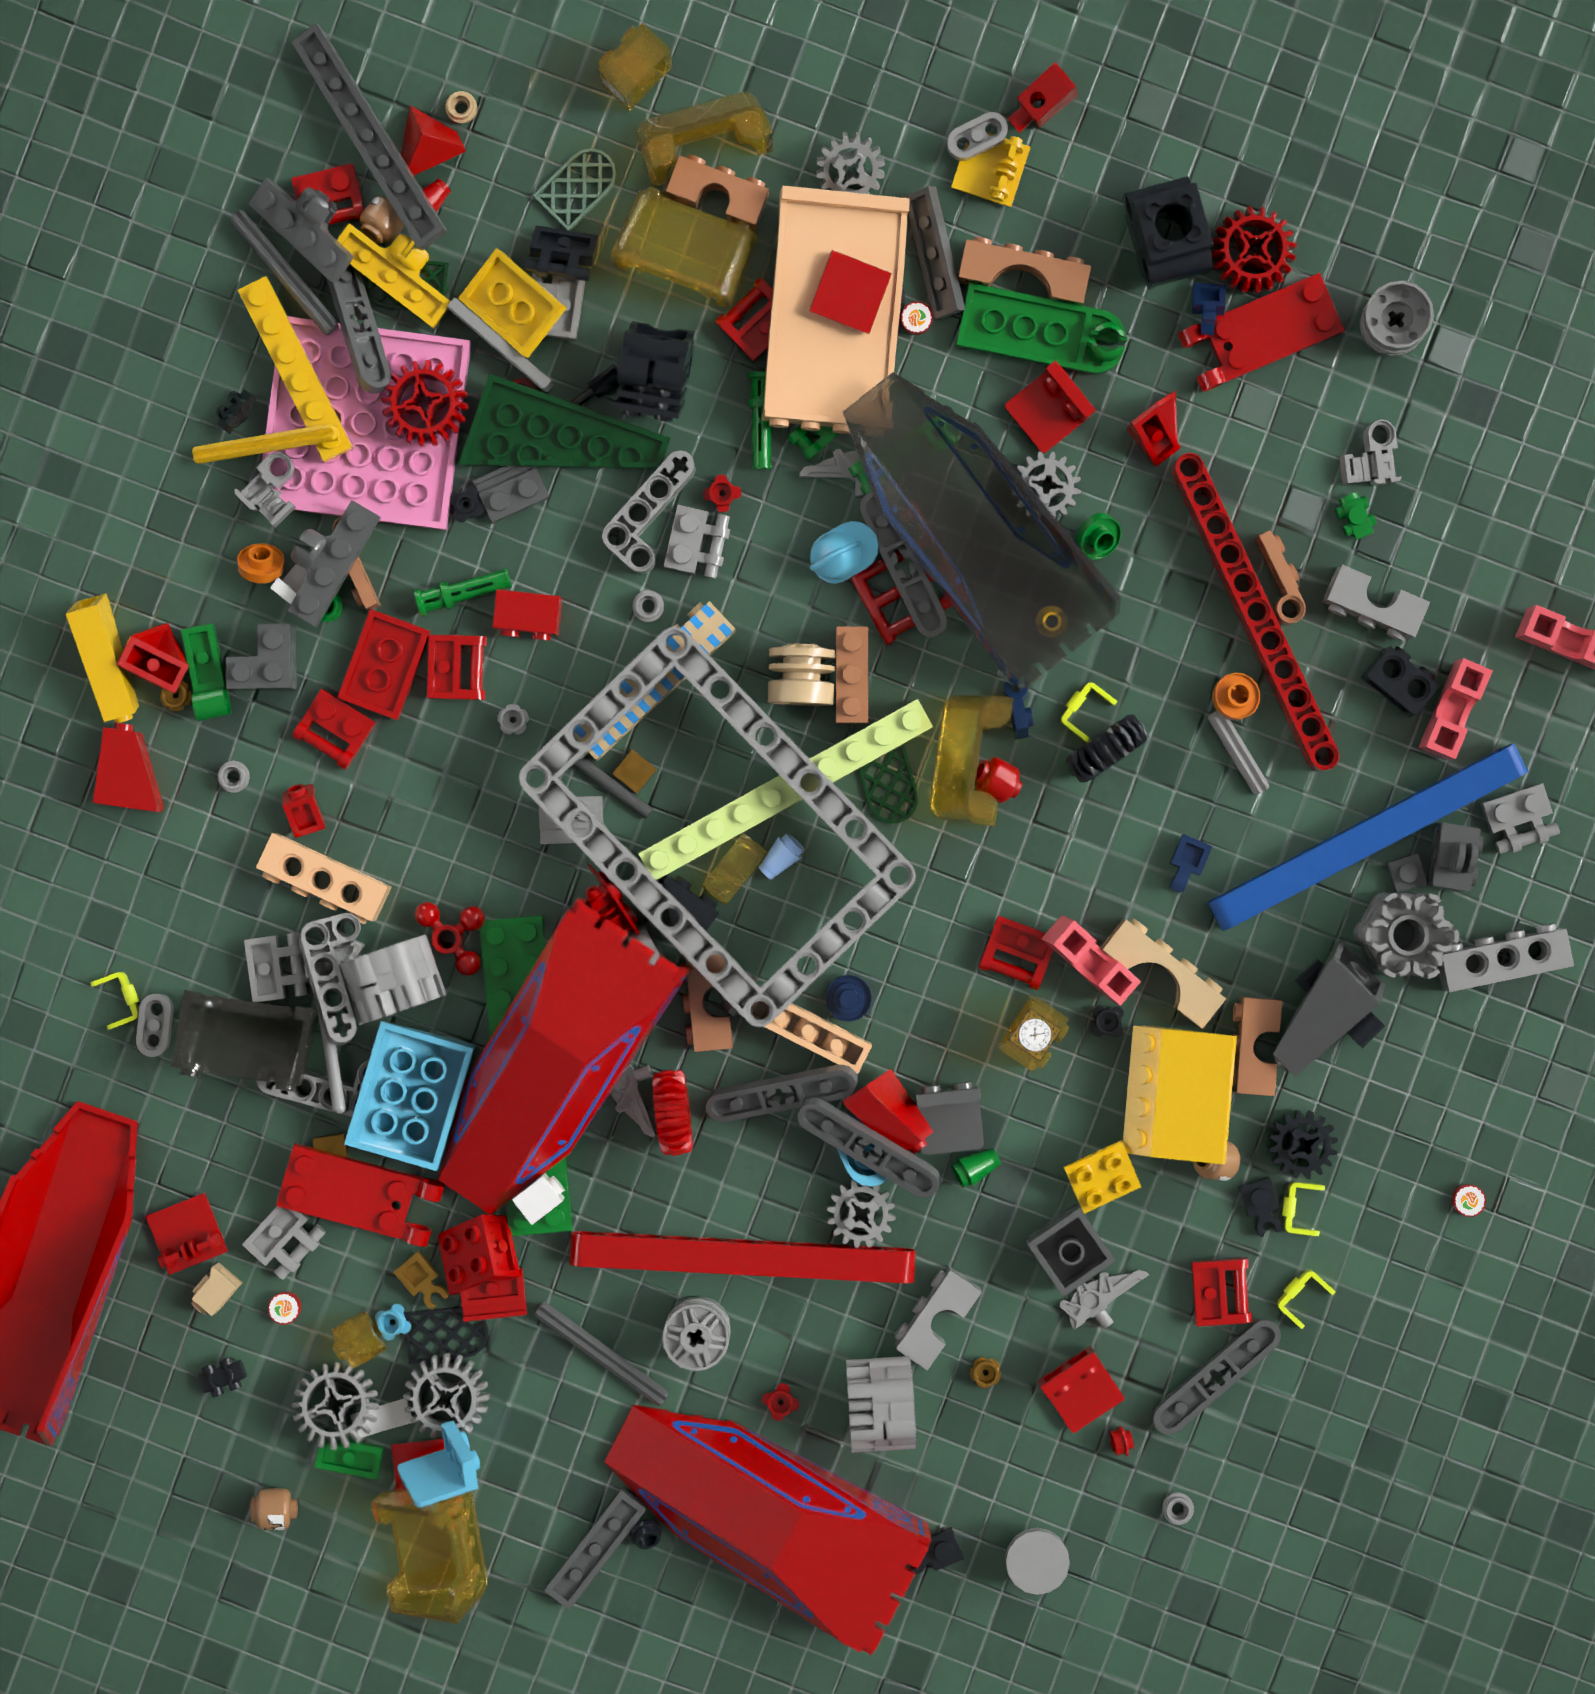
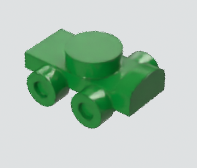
(1359, 521)

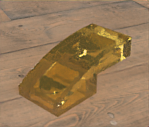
(734, 869)

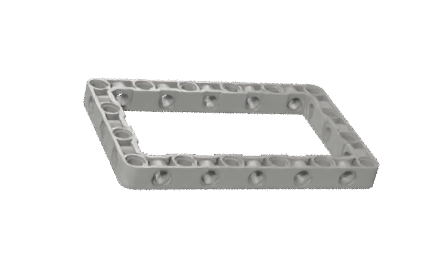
(648, 893)

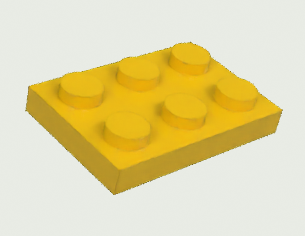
(512, 303)

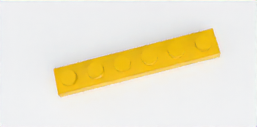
(293, 363)

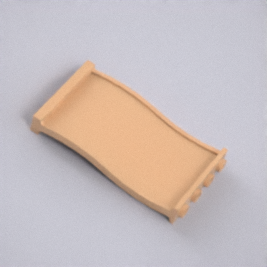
(811, 361)

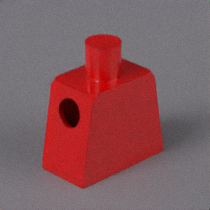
(1053, 88)

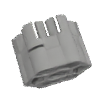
(1431, 934)
(392, 979)
(887, 1404)

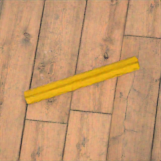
(265, 443)

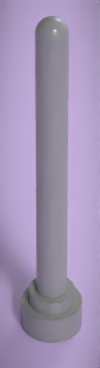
(330, 1050)

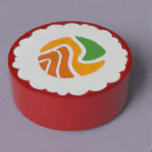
(916, 318)
(1468, 1200)
(284, 1307)

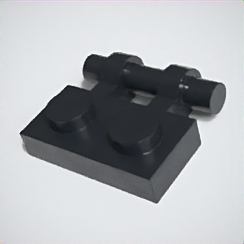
(562, 246)

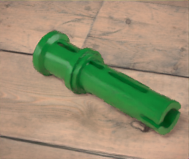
(760, 429)
(500, 581)

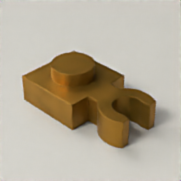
(418, 1276)

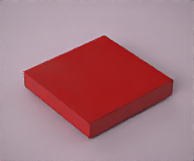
(850, 292)

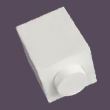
(539, 1197)

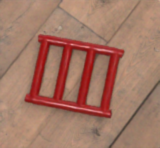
(874, 604)

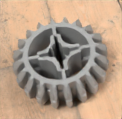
(350, 1402)
(454, 1409)

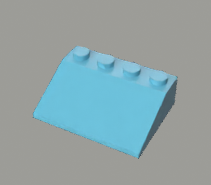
(409, 1095)

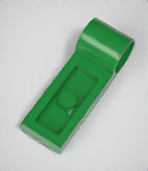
(206, 672)

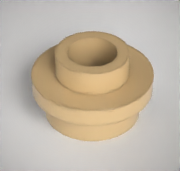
(461, 98)

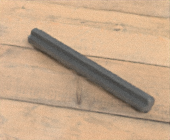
(284, 272)
(601, 1353)

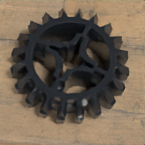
(1107, 748)

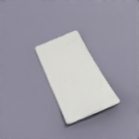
(388, 1417)

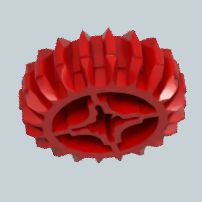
(1262, 260)
(411, 405)
(672, 1112)

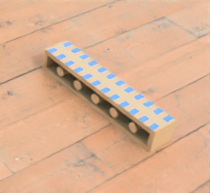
(709, 630)

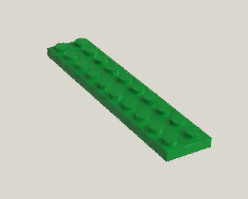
(508, 955)

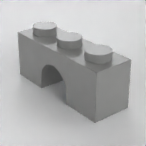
(1349, 595)
(949, 1292)

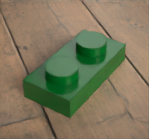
(359, 1459)

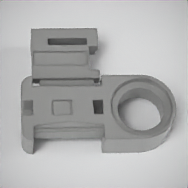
(1378, 464)
(262, 492)

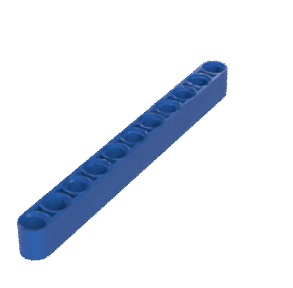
(1367, 837)

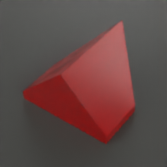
(428, 142)
(1157, 430)
(155, 658)

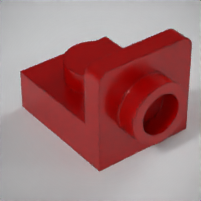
(302, 810)

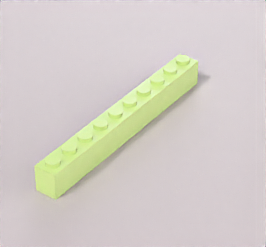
(778, 795)

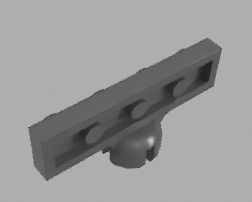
(304, 225)
(330, 561)

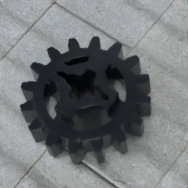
(1310, 1156)

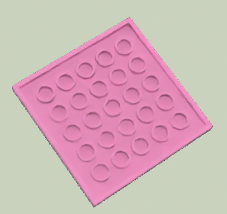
(382, 471)

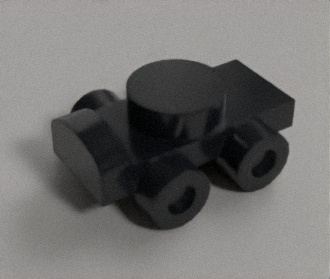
(237, 412)
(227, 1374)

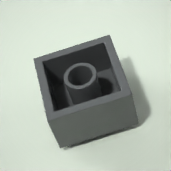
(1069, 1250)

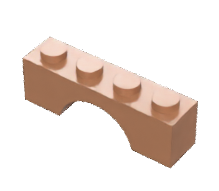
(985, 262)

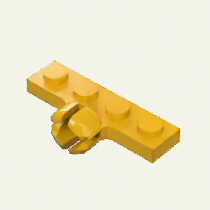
(396, 273)

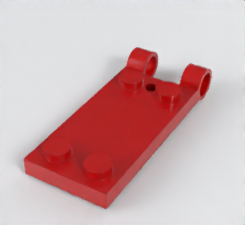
(1267, 330)
(355, 1193)

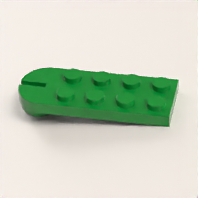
(1040, 330)

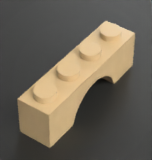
(1194, 997)

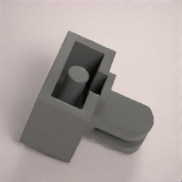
(1454, 857)

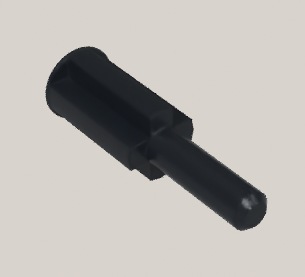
(598, 385)

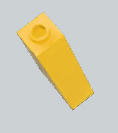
(100, 649)

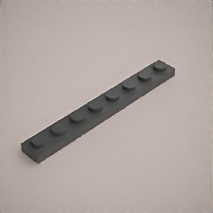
(369, 137)

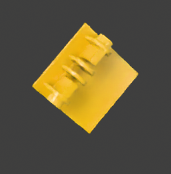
(993, 173)
(1102, 1176)

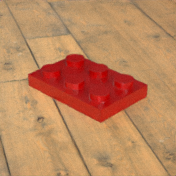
(384, 664)

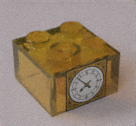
(634, 66)
(1033, 1034)

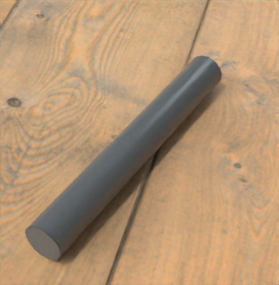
(613, 787)

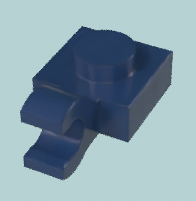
(1208, 301)
(1020, 716)
(1190, 858)

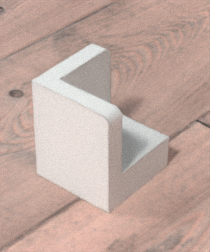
(290, 584)

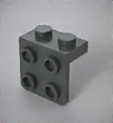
(953, 1117)

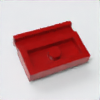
(495, 1299)

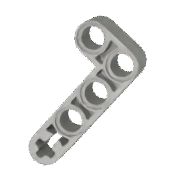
(653, 506)
(334, 982)
(319, 1093)

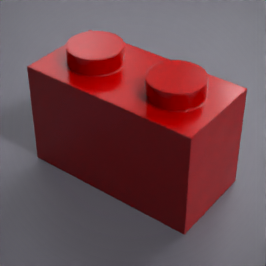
(527, 614)

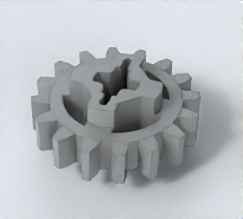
(857, 155)
(1060, 488)
(849, 1222)

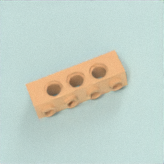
(282, 849)
(816, 1035)

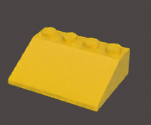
(1179, 1094)

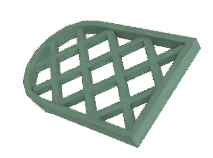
(537, 195)

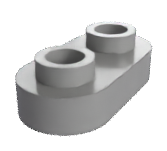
(976, 137)
(152, 1023)

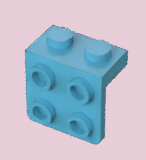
(442, 1472)

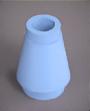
(781, 856)

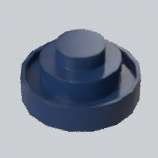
(848, 998)

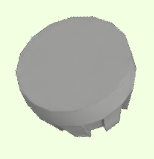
(1037, 1561)

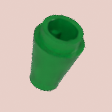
(975, 1167)

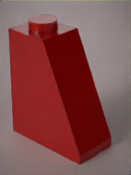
(125, 771)
(890, 1112)

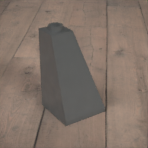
(1333, 1005)

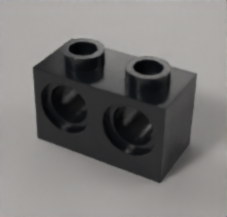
(1396, 688)

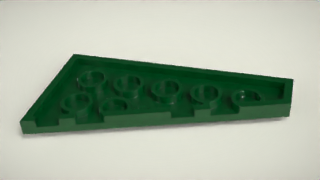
(537, 429)

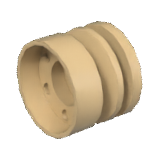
(801, 676)

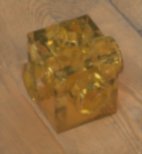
(358, 1340)

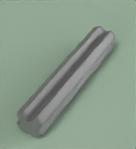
(1239, 753)

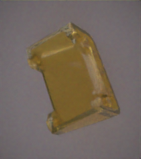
(734, 112)
(685, 246)
(958, 756)
(436, 1555)

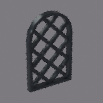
(430, 1313)

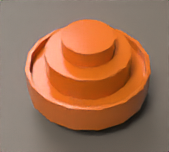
(261, 563)
(1236, 696)

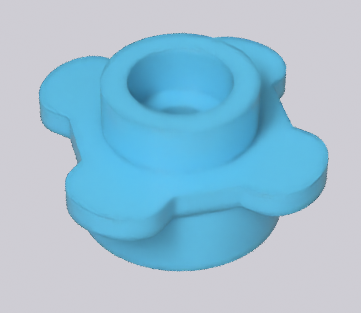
(384, 1324)

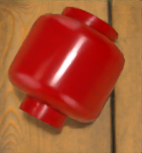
(998, 779)

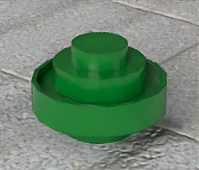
(1098, 535)

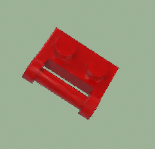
(339, 185)
(755, 333)
(445, 667)
(339, 720)
(1021, 942)
(1210, 1292)

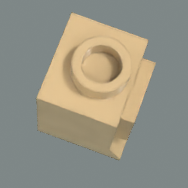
(214, 1290)

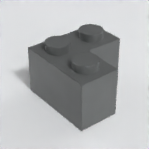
(273, 667)

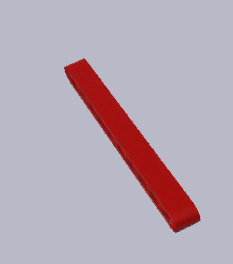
(1256, 596)
(742, 1257)

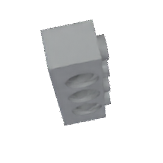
(1554, 955)

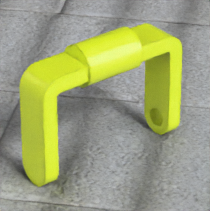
(1076, 701)
(129, 994)
(1289, 1206)
(1294, 1288)

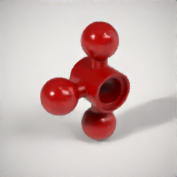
(470, 918)

